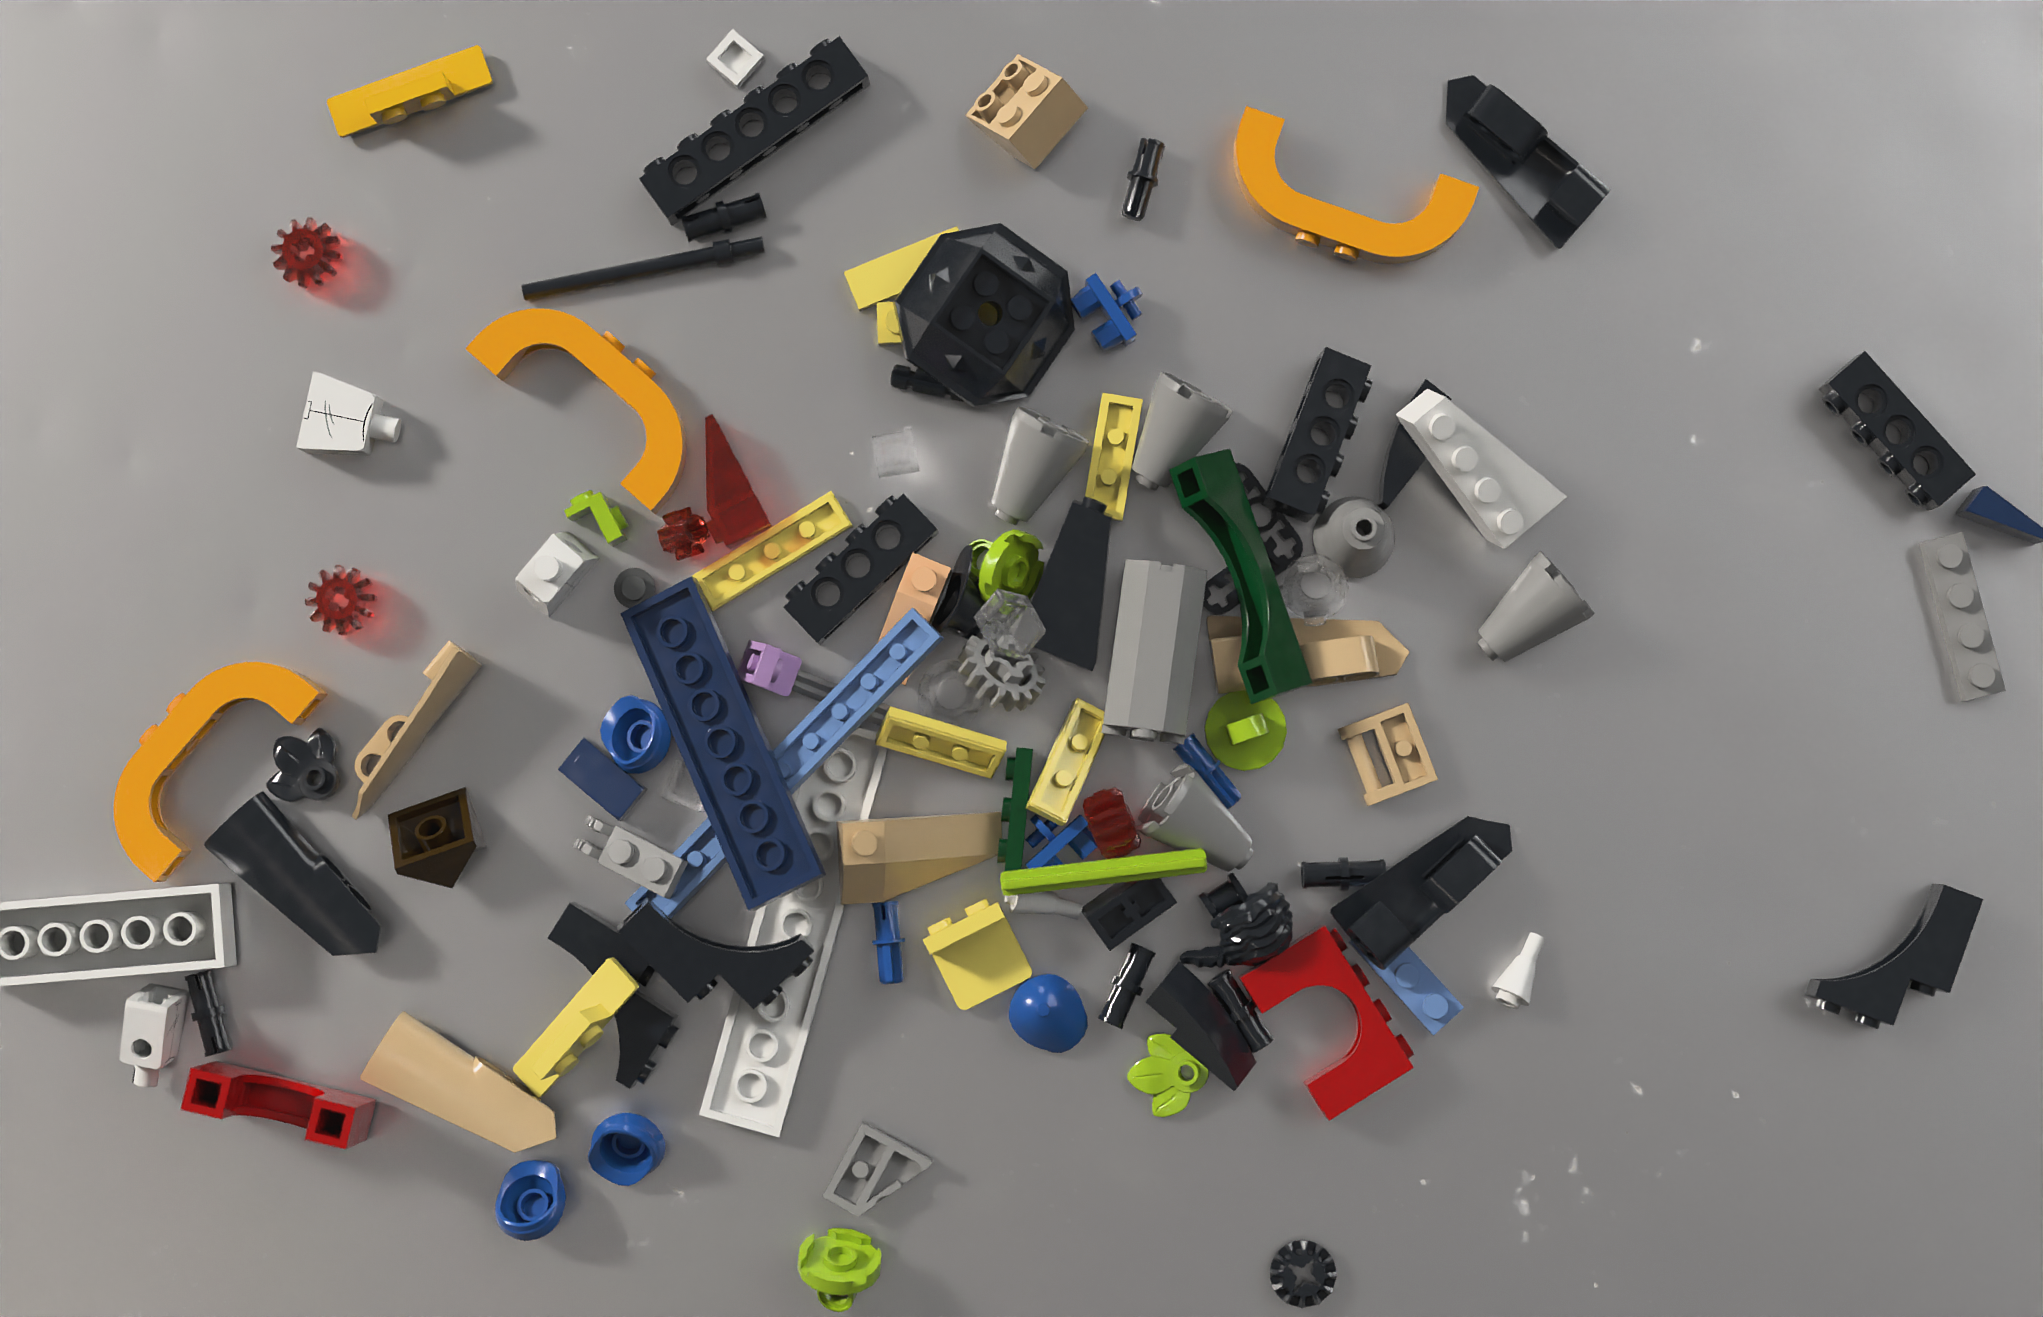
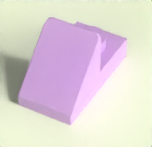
(769, 668)

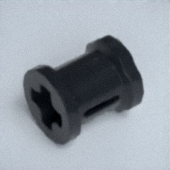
(1224, 896)

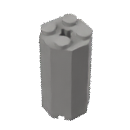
(1154, 651)

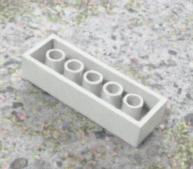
(116, 934)

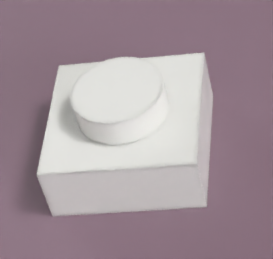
(735, 59)

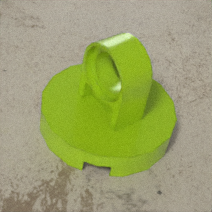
(1008, 564)
(1245, 733)
(839, 1266)

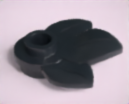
(300, 763)

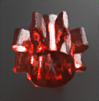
(683, 533)

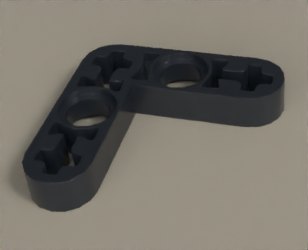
(1278, 564)

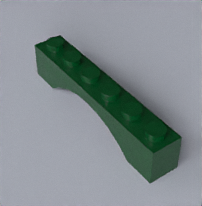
(1216, 499)

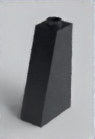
(1074, 585)

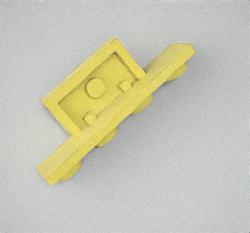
(576, 1027)

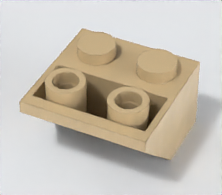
(1027, 110)

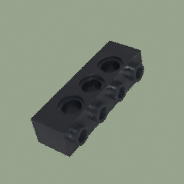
(1918, 436)
(1286, 490)
(893, 513)

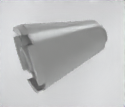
(1175, 429)
(1033, 464)
(1337, 536)
(1532, 611)
(1193, 817)

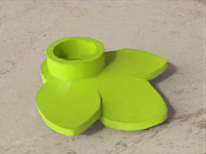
(1162, 1075)

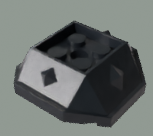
(943, 325)

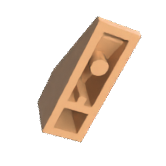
(919, 589)

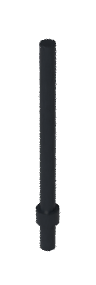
(721, 253)

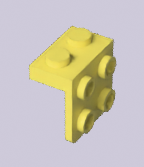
(977, 954)

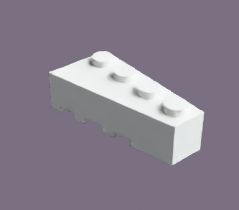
(1483, 474)

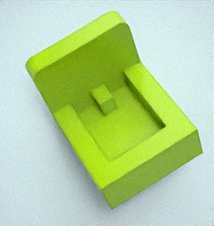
(609, 519)

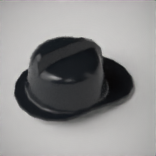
(960, 600)

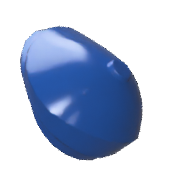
(636, 734)
(1048, 1013)
(626, 1148)
(530, 1200)

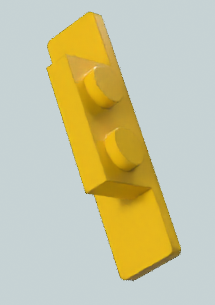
(409, 92)

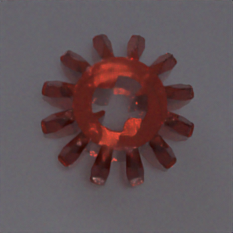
(314, 264)
(353, 592)
(1111, 823)

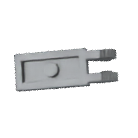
(635, 858)

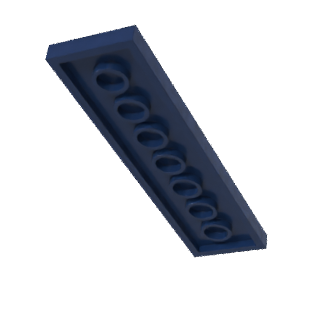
(723, 744)

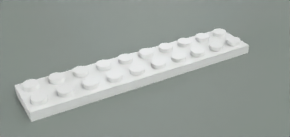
(765, 1045)

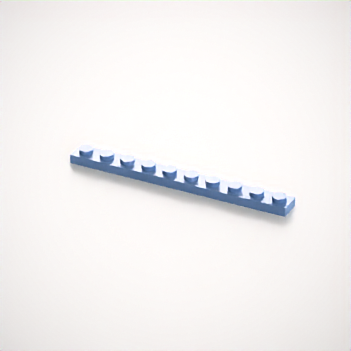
(813, 741)

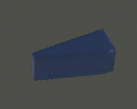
(1994, 511)
(602, 779)

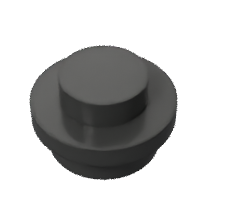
(633, 587)

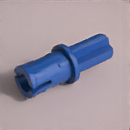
(1197, 757)
(888, 942)

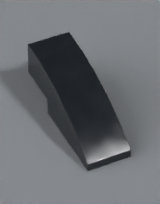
(1402, 457)
(1203, 1026)

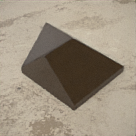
(435, 838)

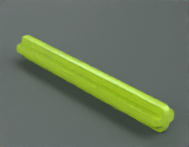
(1103, 872)

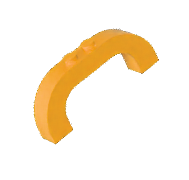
(1335, 227)
(523, 332)
(166, 746)

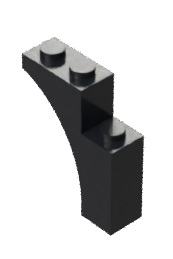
(1925, 956)
(693, 961)
(641, 1020)

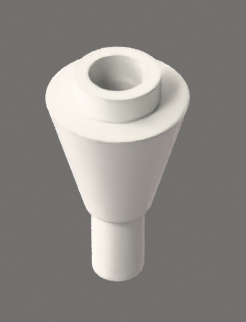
(1043, 903)
(1516, 982)

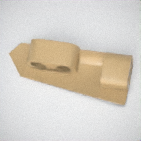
(1332, 652)
(449, 675)
(457, 1087)

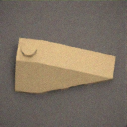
(904, 853)

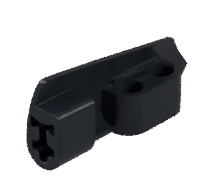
(1522, 159)
(294, 878)
(1418, 890)

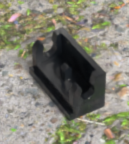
(1127, 909)

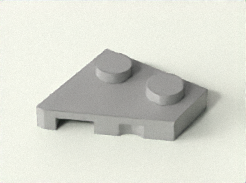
(872, 1170)

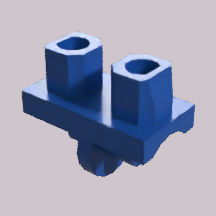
(1117, 328)
(1074, 834)

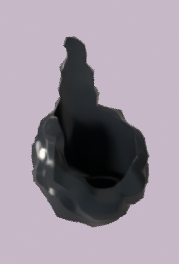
(1248, 932)

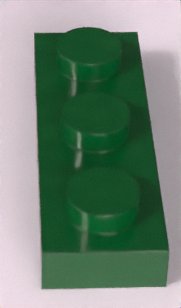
(1014, 809)

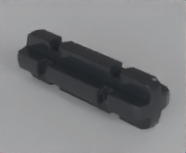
(919, 382)

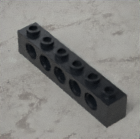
(747, 152)

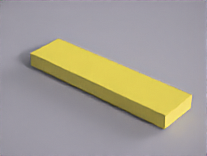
(772, 551)

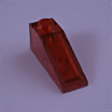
(729, 495)

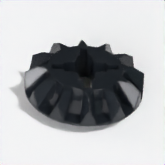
(1299, 1254)

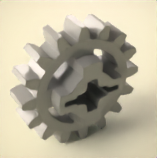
(1000, 675)

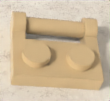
(1401, 749)

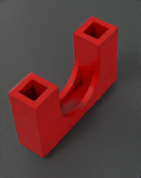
(1376, 1053)
(326, 1113)

